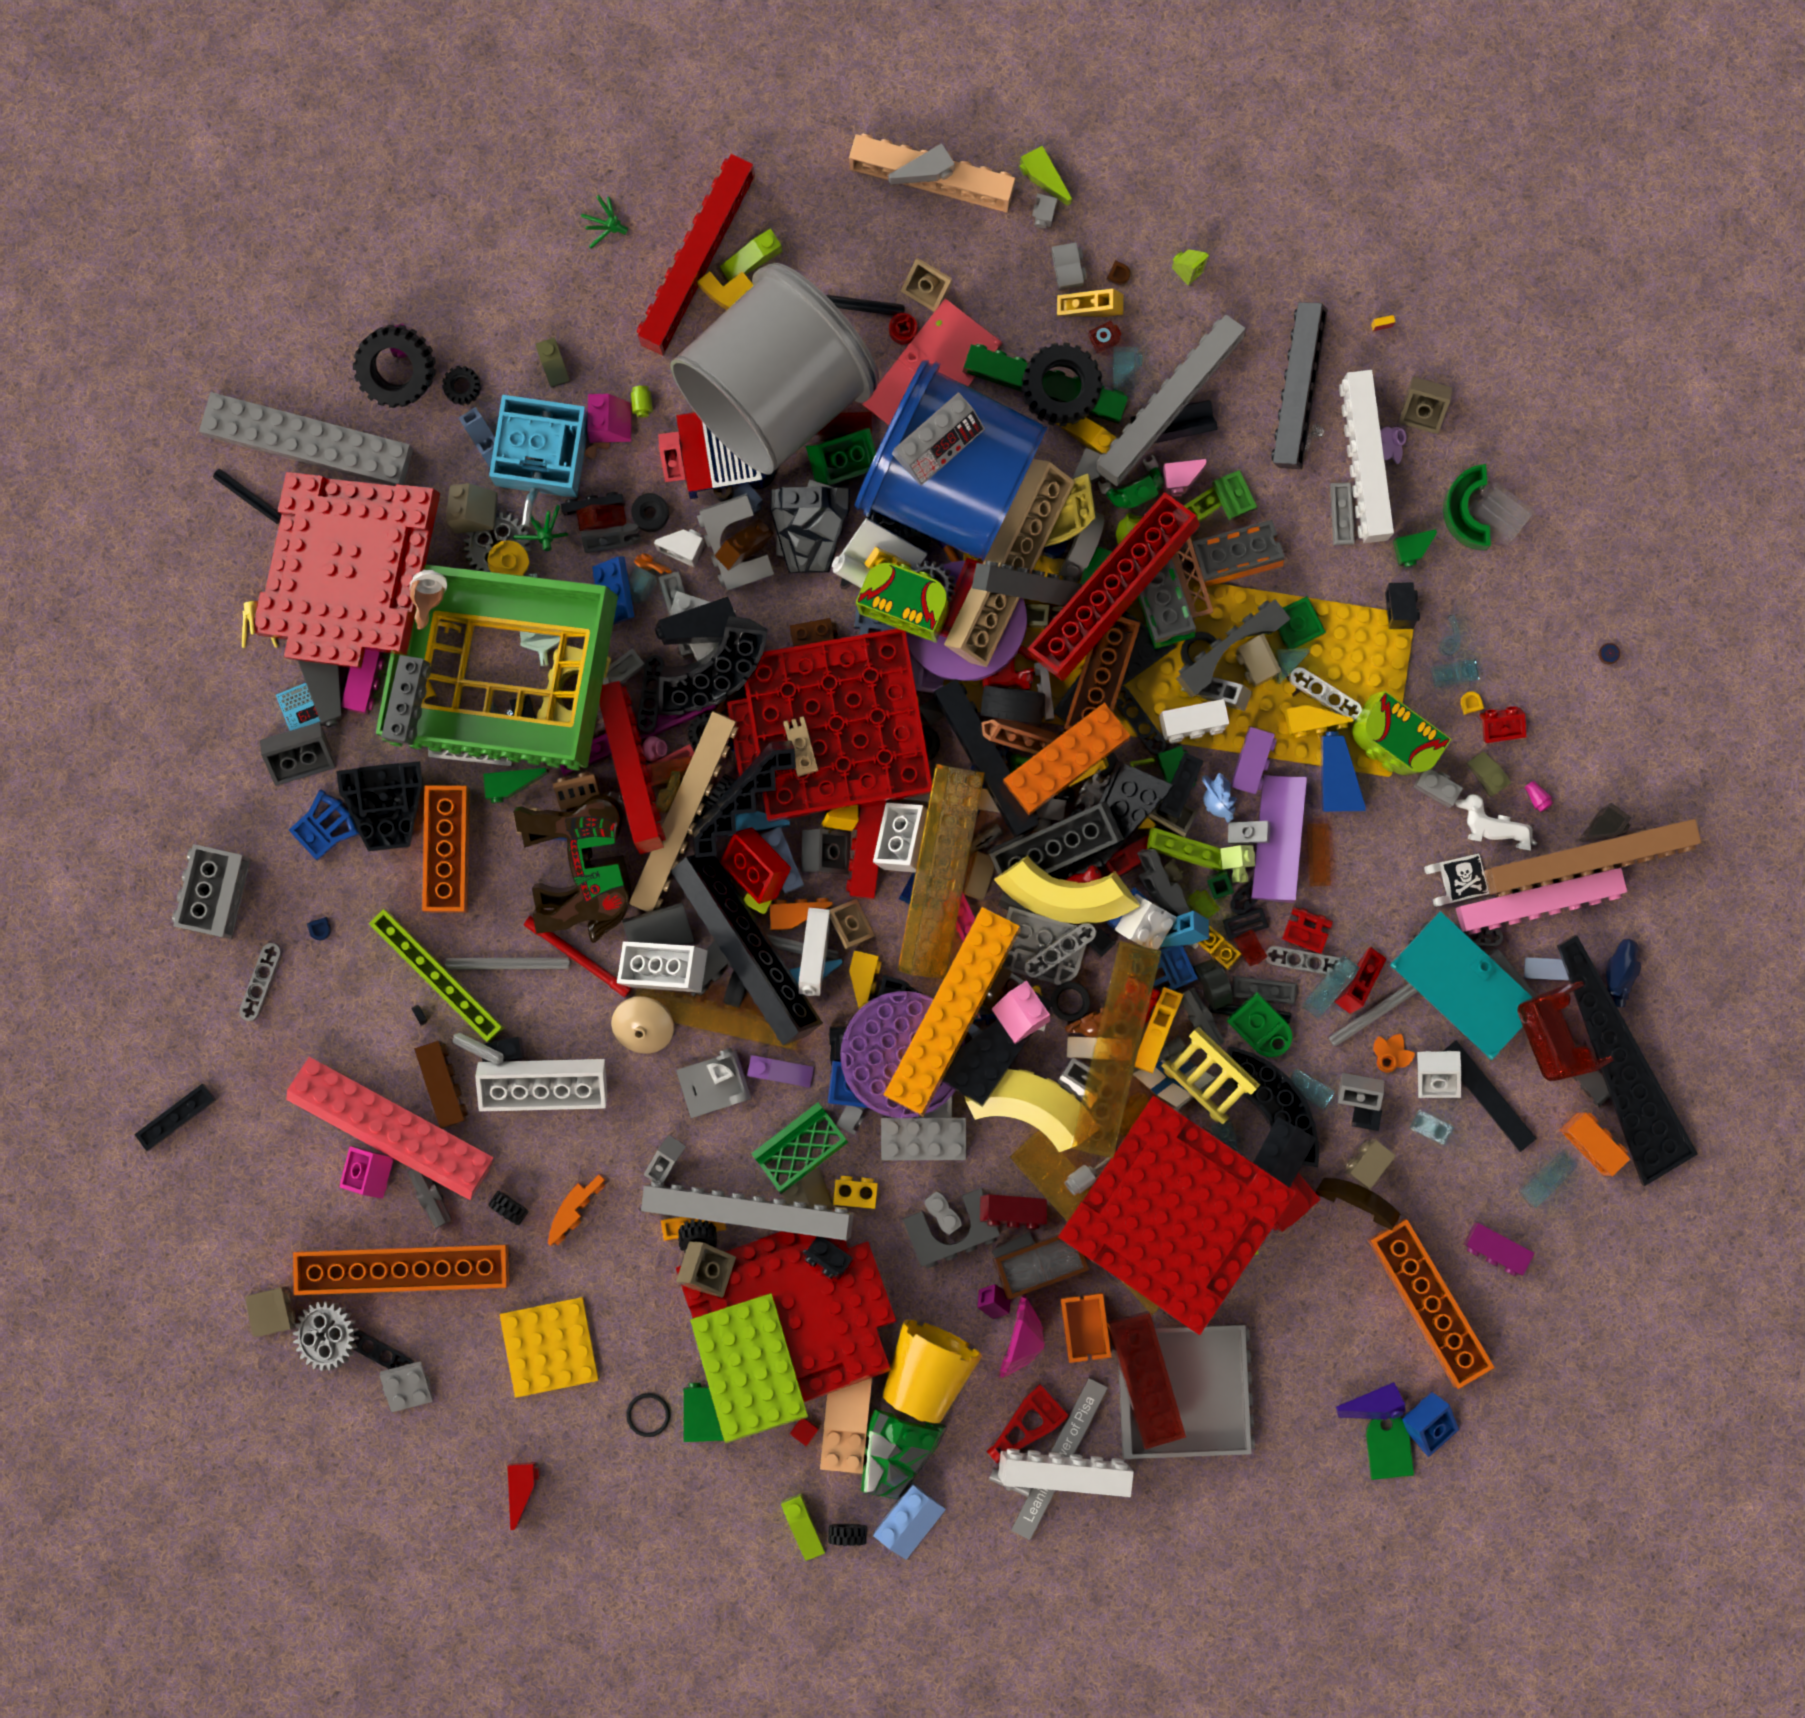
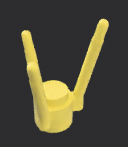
(249, 615)

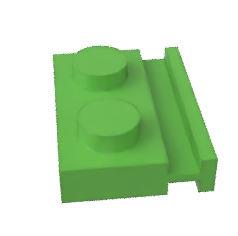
(1234, 494)

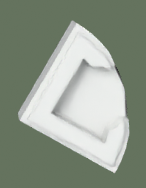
(719, 1072)

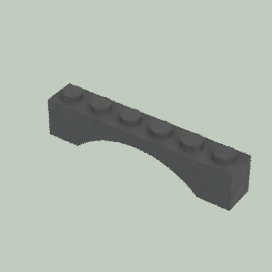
(1200, 674)

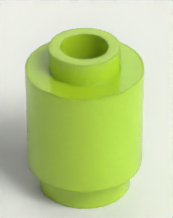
(641, 401)

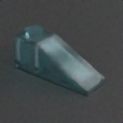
(1331, 986)

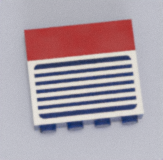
(708, 461)

